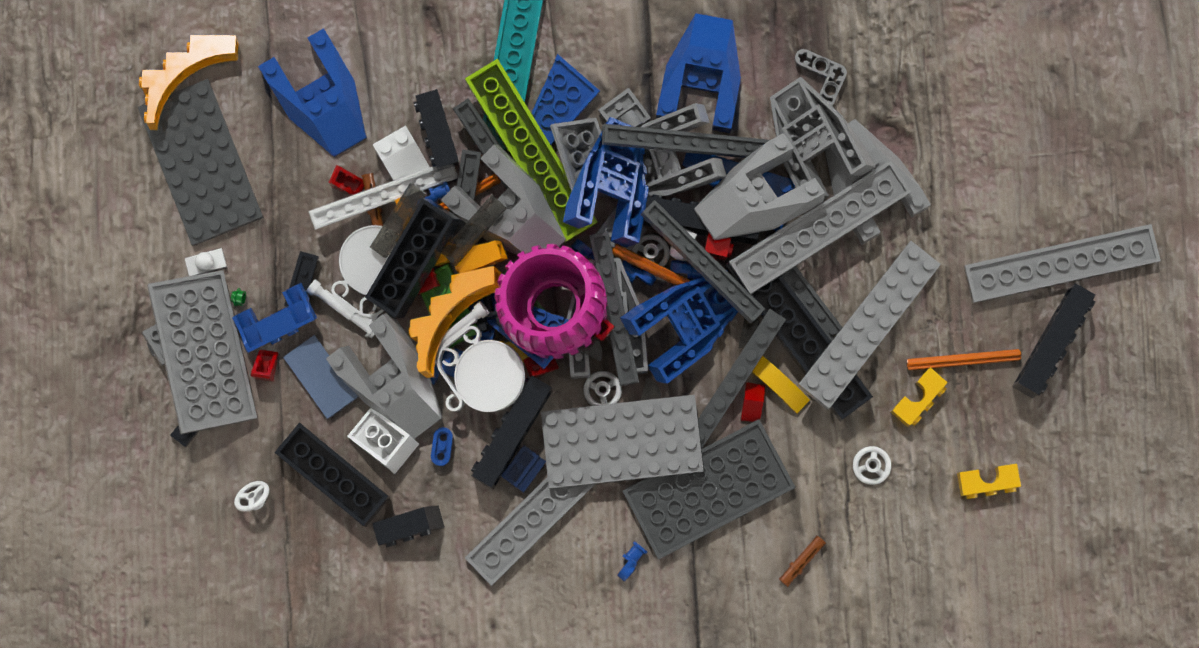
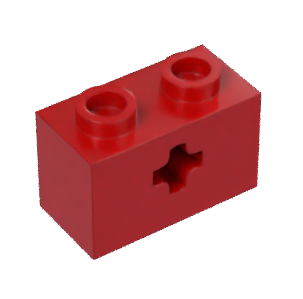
(719, 249)

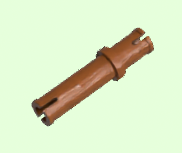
(375, 214)
(799, 564)

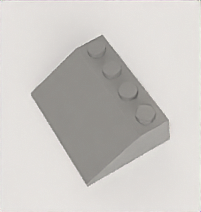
(574, 144)

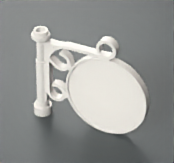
(359, 269)
(487, 373)

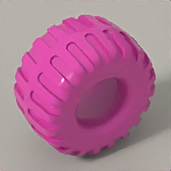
(529, 278)

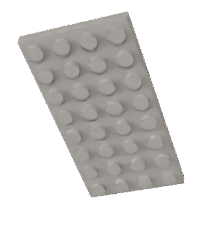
(201, 352)
(622, 441)

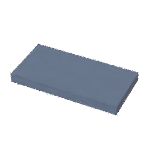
(319, 378)

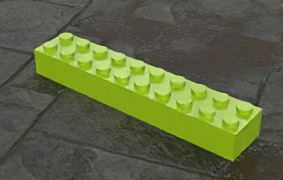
(524, 139)

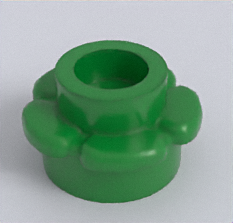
(238, 297)

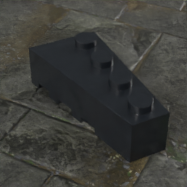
(437, 130)

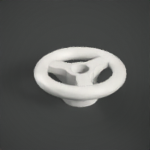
(662, 245)
(589, 384)
(883, 474)
(254, 498)

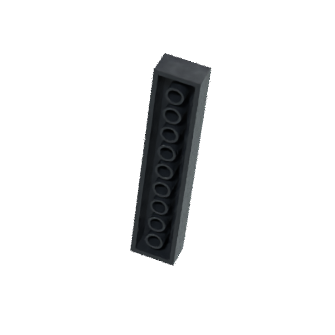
(804, 338)

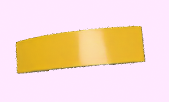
(780, 384)

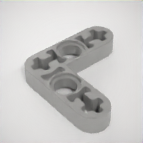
(827, 73)

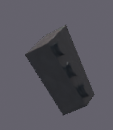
(408, 525)

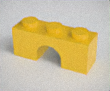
(931, 385)
(1006, 479)

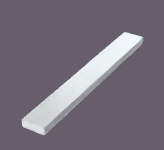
(378, 196)

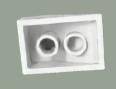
(400, 154)
(383, 440)

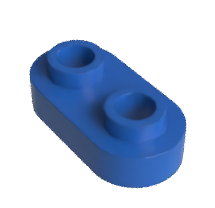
(441, 446)

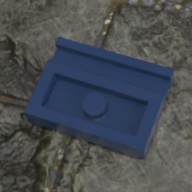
(523, 468)

